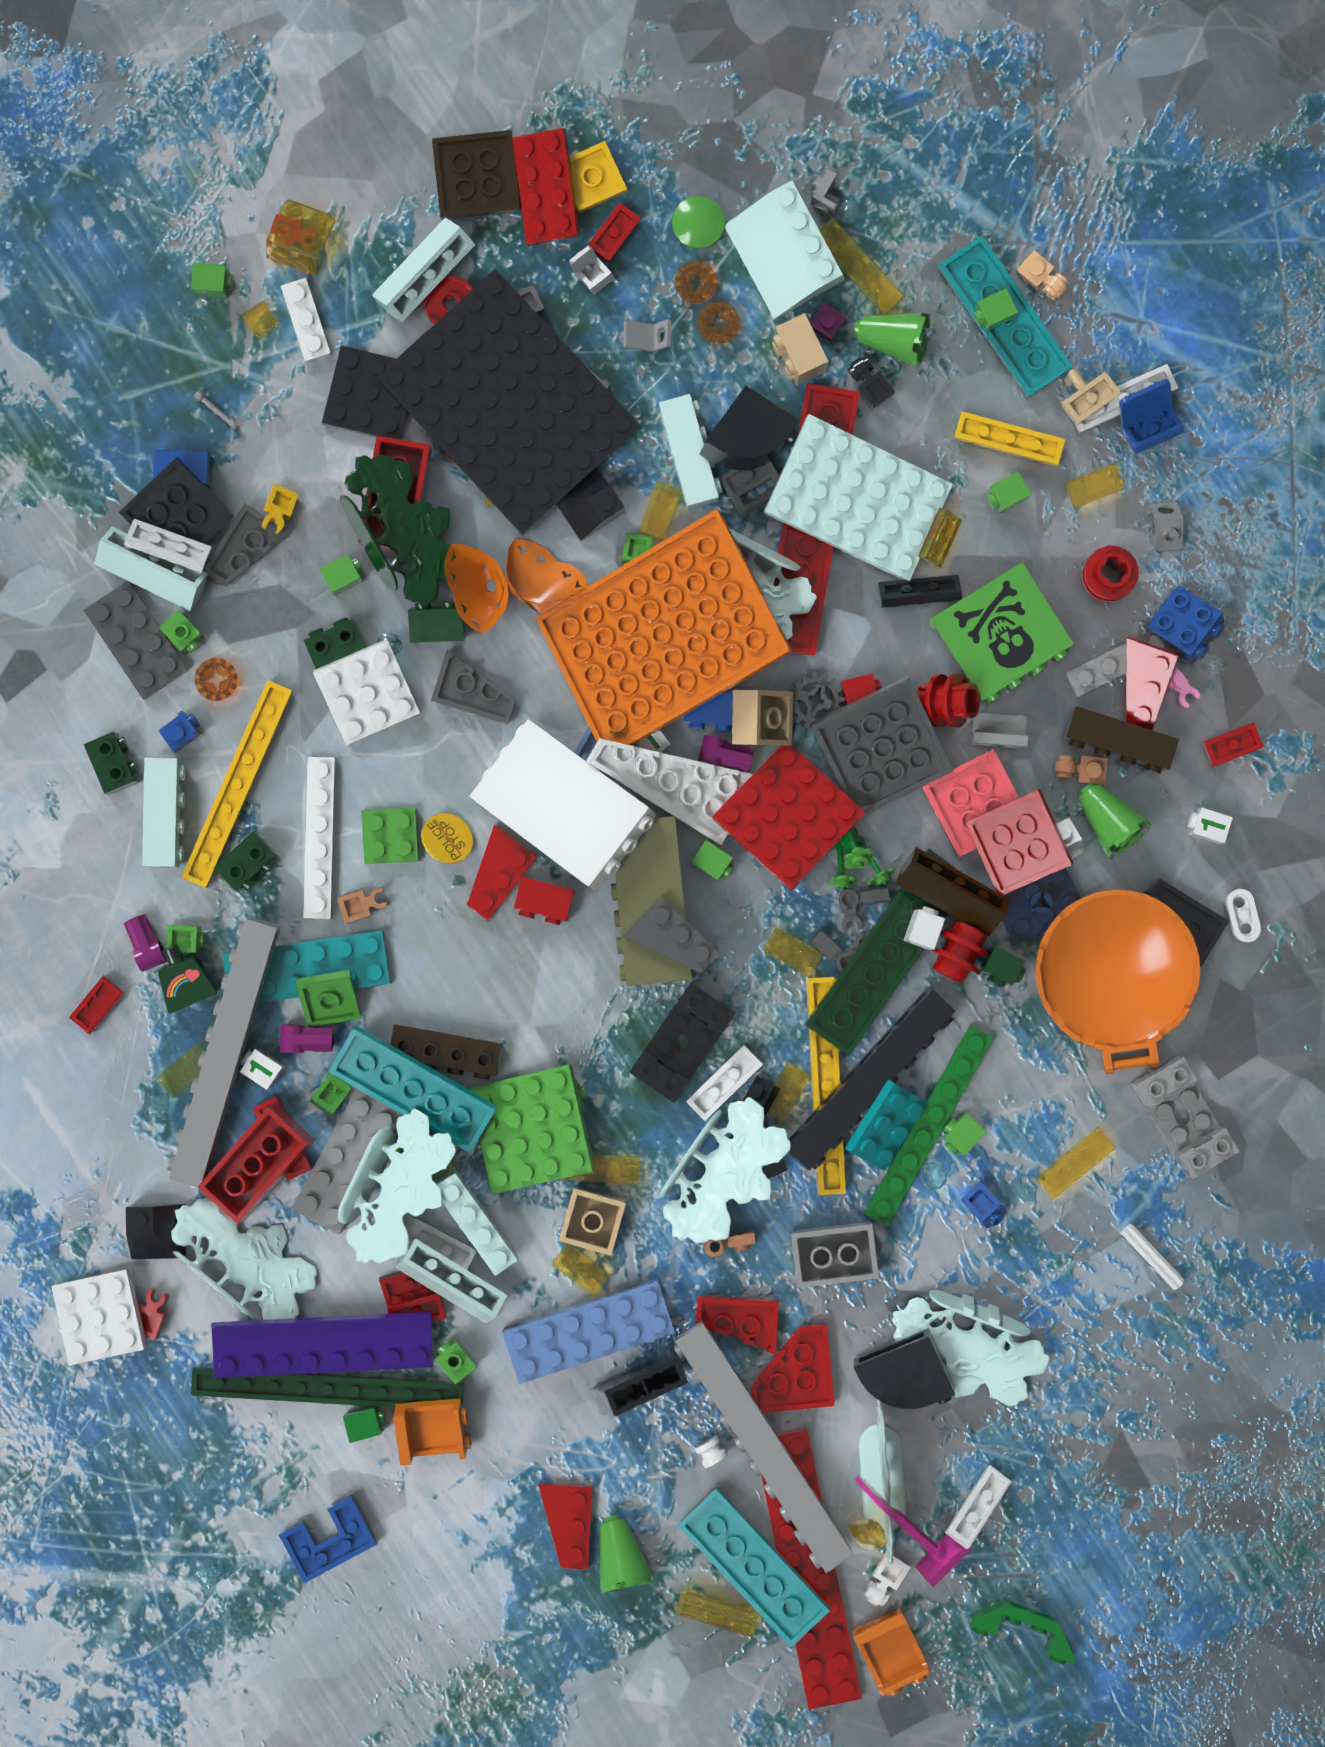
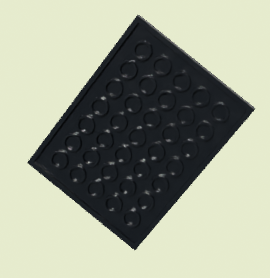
(508, 402)

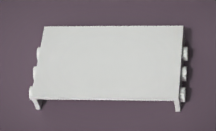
(563, 805)

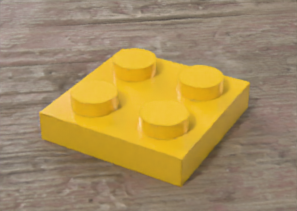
(595, 177)

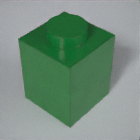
(364, 1423)

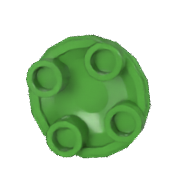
(698, 222)

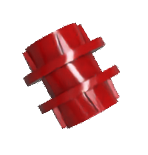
(1119, 560)
(949, 700)
(960, 952)

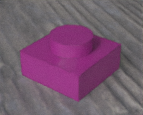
(827, 321)

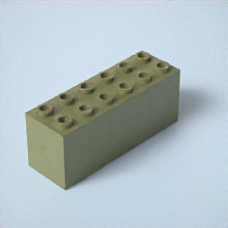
(641, 880)

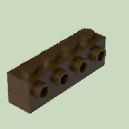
(1120, 739)
(952, 891)
(448, 1051)

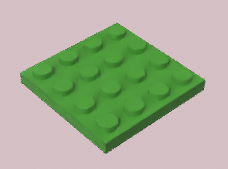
(535, 1130)

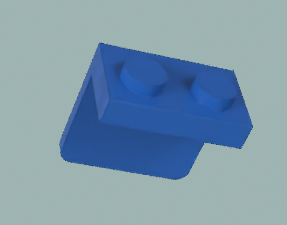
(1149, 416)
(1187, 623)

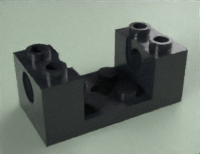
(664, 1065)

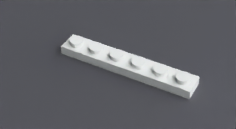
(319, 837)

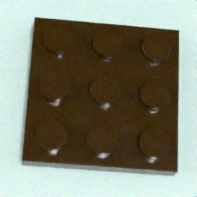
(476, 174)

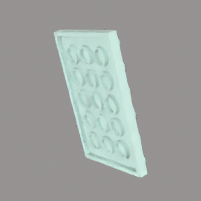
(857, 497)

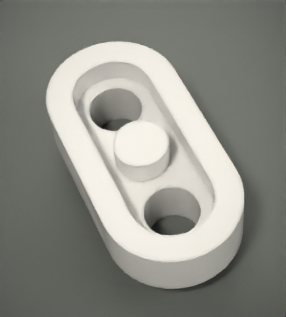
(1244, 915)

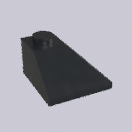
(591, 505)
(150, 1231)

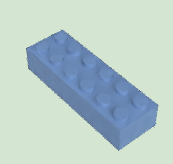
(588, 1331)

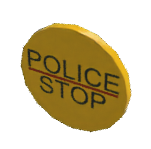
(447, 838)

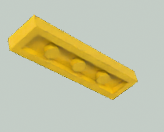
(1009, 438)

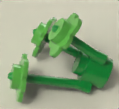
(857, 857)

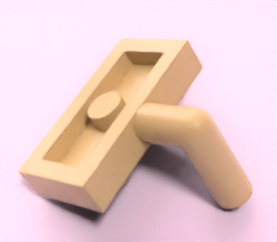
(1089, 396)

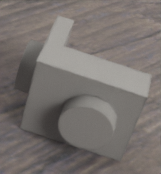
(822, 188)
(591, 270)

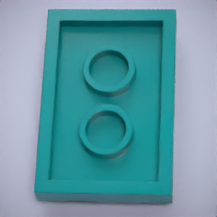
(886, 1125)

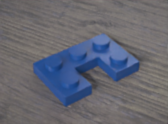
(316, 1559)

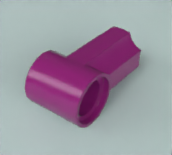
(720, 753)
(146, 947)
(300, 1039)

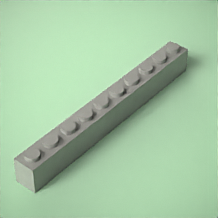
(224, 1052)
(763, 1446)

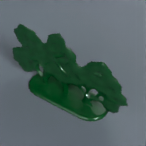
(409, 528)

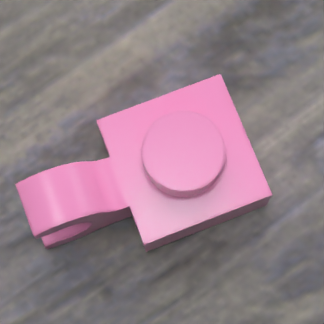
(1181, 685)

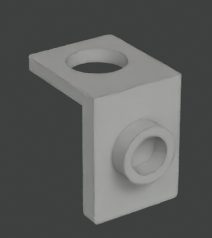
(646, 335)
(1168, 527)

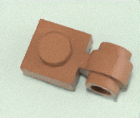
(1089, 769)
(740, 1242)

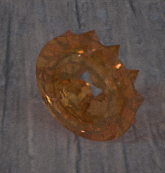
(689, 272)
(725, 313)
(206, 671)

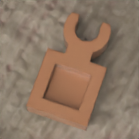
(357, 905)

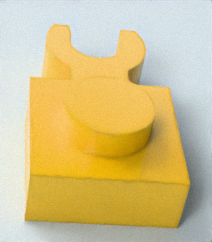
(279, 505)

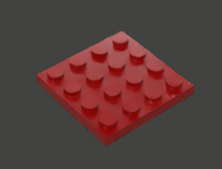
(788, 815)

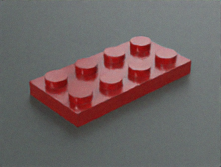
(546, 186)

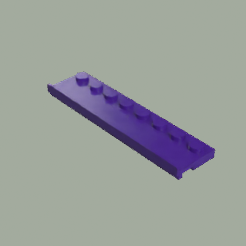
(322, 1344)

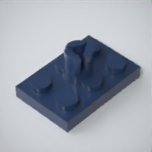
(1037, 905)

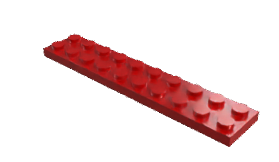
(811, 554)
(826, 1648)

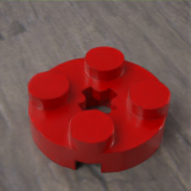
(445, 290)

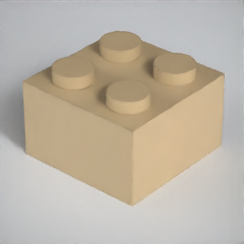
(800, 350)
(762, 717)
(592, 1220)

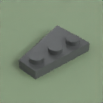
(242, 545)
(471, 692)
(672, 936)

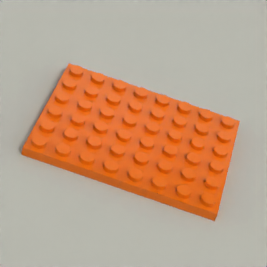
(664, 633)

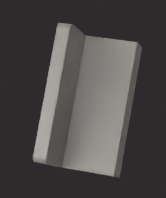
(999, 730)

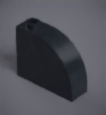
(750, 433)
(906, 1373)
(638, 1386)

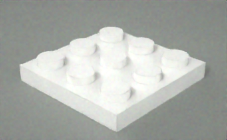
(366, 691)
(99, 1316)

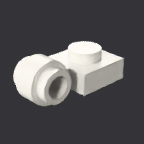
(888, 1575)

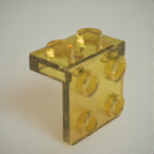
(299, 237)

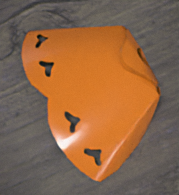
(542, 582)
(471, 586)

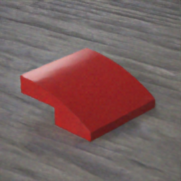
(409, 1296)

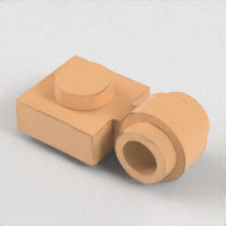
(1037, 270)

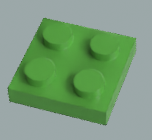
(390, 836)
(328, 998)

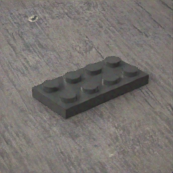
(136, 640)

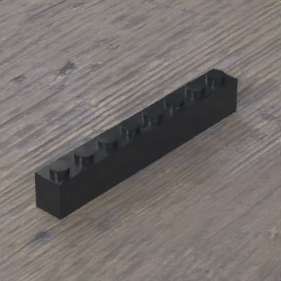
(865, 1081)

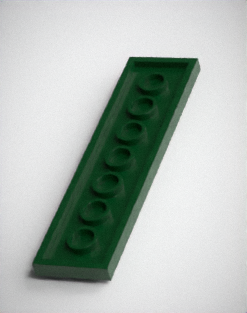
(870, 974)

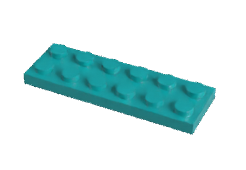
(1021, 343)
(359, 953)
(411, 1085)
(754, 1567)

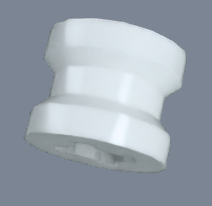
(711, 1451)

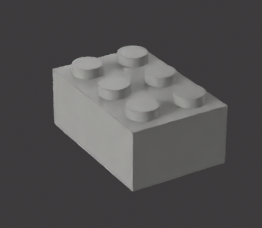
(834, 1254)

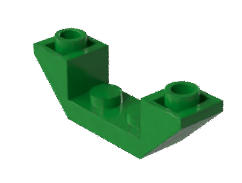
(989, 1619)

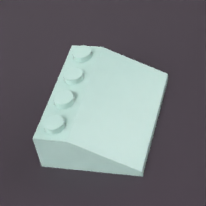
(784, 250)

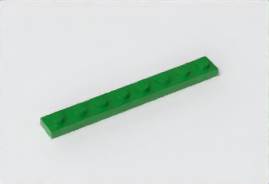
(928, 1126)

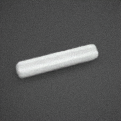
(1152, 1256)

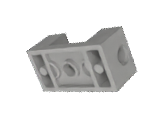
(1199, 1141)

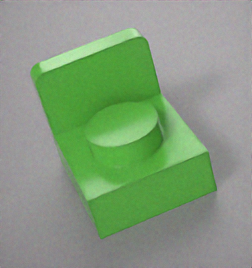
(635, 546)

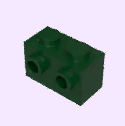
(436, 623)
(334, 643)
(112, 763)
(247, 862)
(1002, 968)

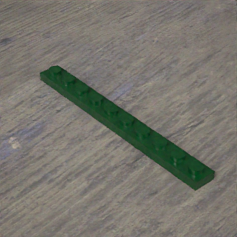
(324, 1389)

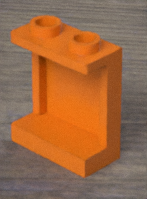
(431, 1429)
(891, 1652)

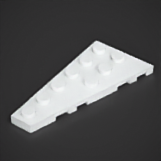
(673, 783)

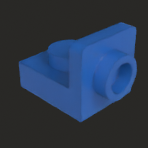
(180, 731)
(984, 1205)

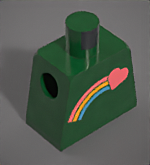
(184, 980)

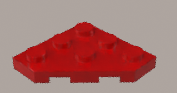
(797, 1374)

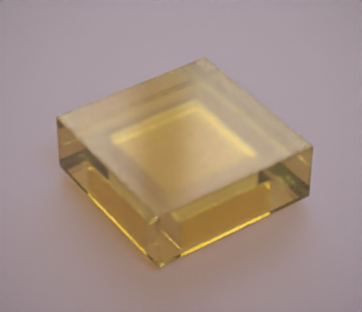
(260, 319)

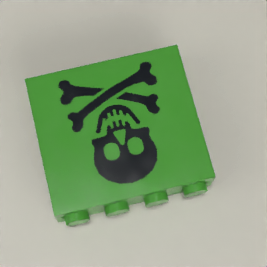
(1002, 633)

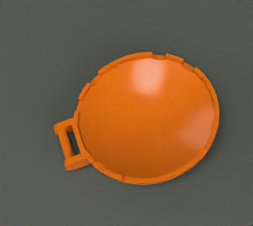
(1118, 973)

